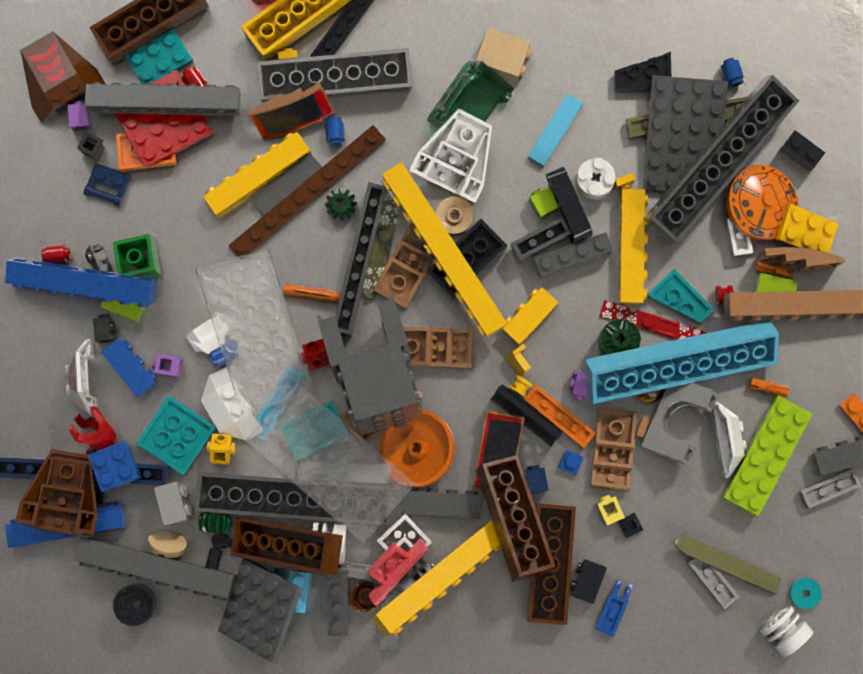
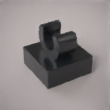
(630, 525)

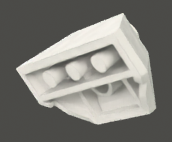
(224, 409)
(728, 439)

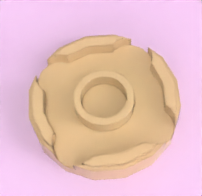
(167, 543)

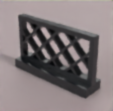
(533, 419)

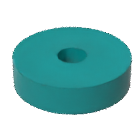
(813, 597)

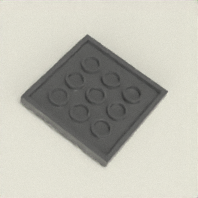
(260, 610)

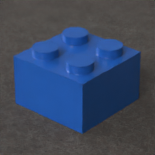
(114, 466)

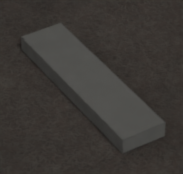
(286, 184)

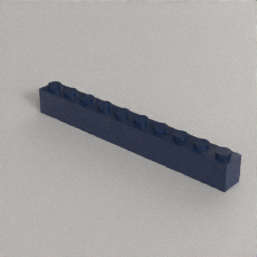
(28, 469)

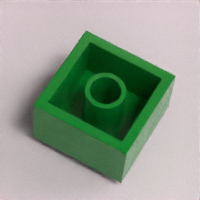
(137, 256)

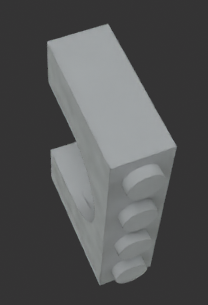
(658, 437)

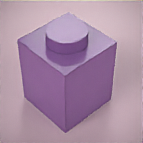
(79, 117)

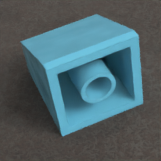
(301, 579)

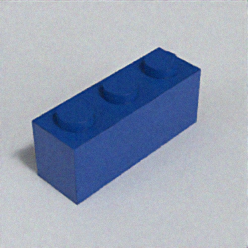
(130, 367)

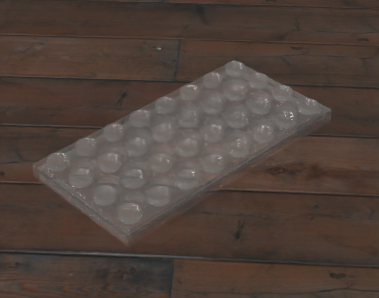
(254, 329)
(330, 462)

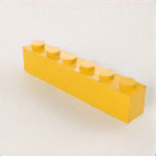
(257, 174)
(632, 247)

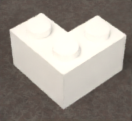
(403, 531)

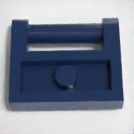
(108, 178)

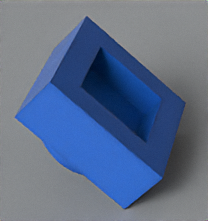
(570, 462)

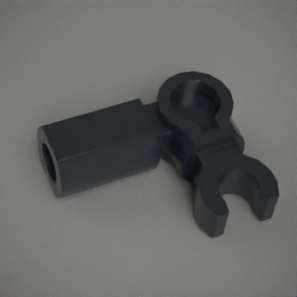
(214, 556)

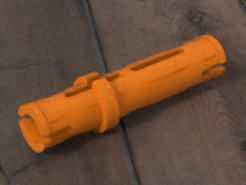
(290, 290)

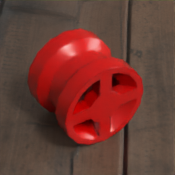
(720, 291)

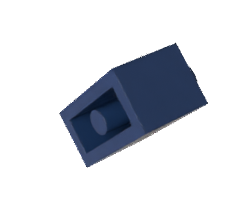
(536, 479)

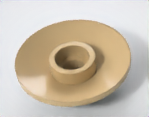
(458, 206)

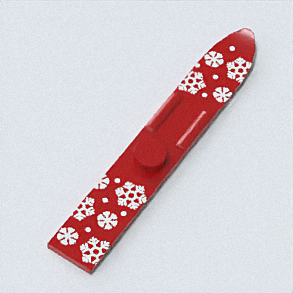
(649, 321)

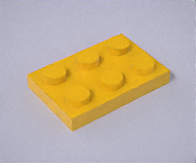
(806, 229)

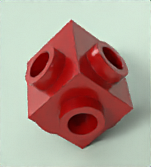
(315, 354)

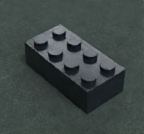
(480, 249)

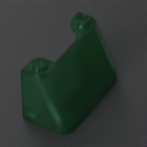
(474, 91)

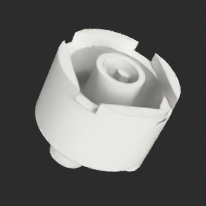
(592, 189)

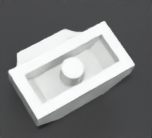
(738, 242)
(204, 338)

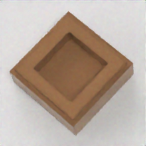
(642, 427)

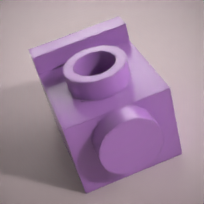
(161, 360)
(578, 386)

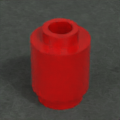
(193, 76)
(56, 254)

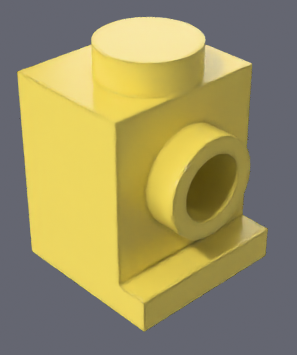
(616, 513)

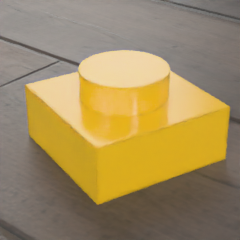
(287, 53)
(624, 182)

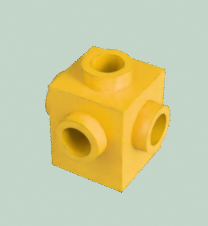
(220, 449)

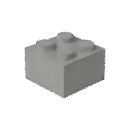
(173, 503)

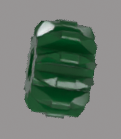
(338, 198)
(214, 522)

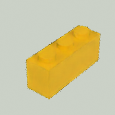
(529, 315)

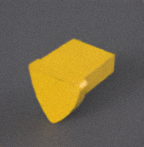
(517, 361)

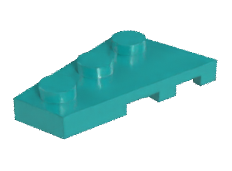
(681, 297)

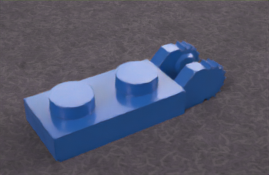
(613, 610)

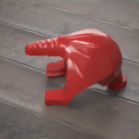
(102, 438)

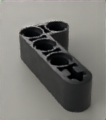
(569, 205)

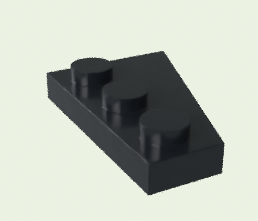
(638, 76)

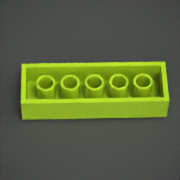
(766, 456)

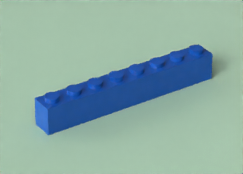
(81, 281)

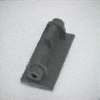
(96, 256)

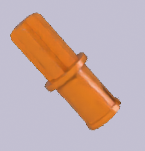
(774, 269)
(769, 387)

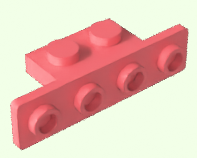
(392, 567)

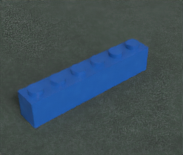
(109, 518)

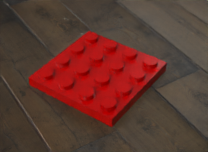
(161, 135)

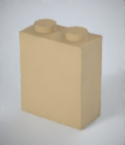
(504, 53)

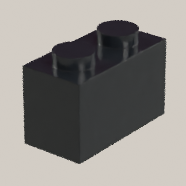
(802, 151)
(587, 581)

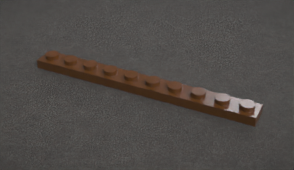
(307, 192)

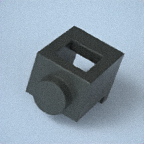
(91, 146)
(104, 329)

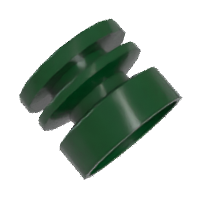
(628, 332)

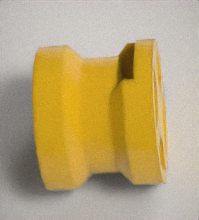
(520, 386)

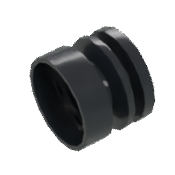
(123, 602)

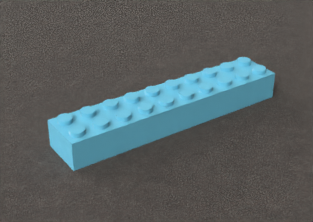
(681, 361)

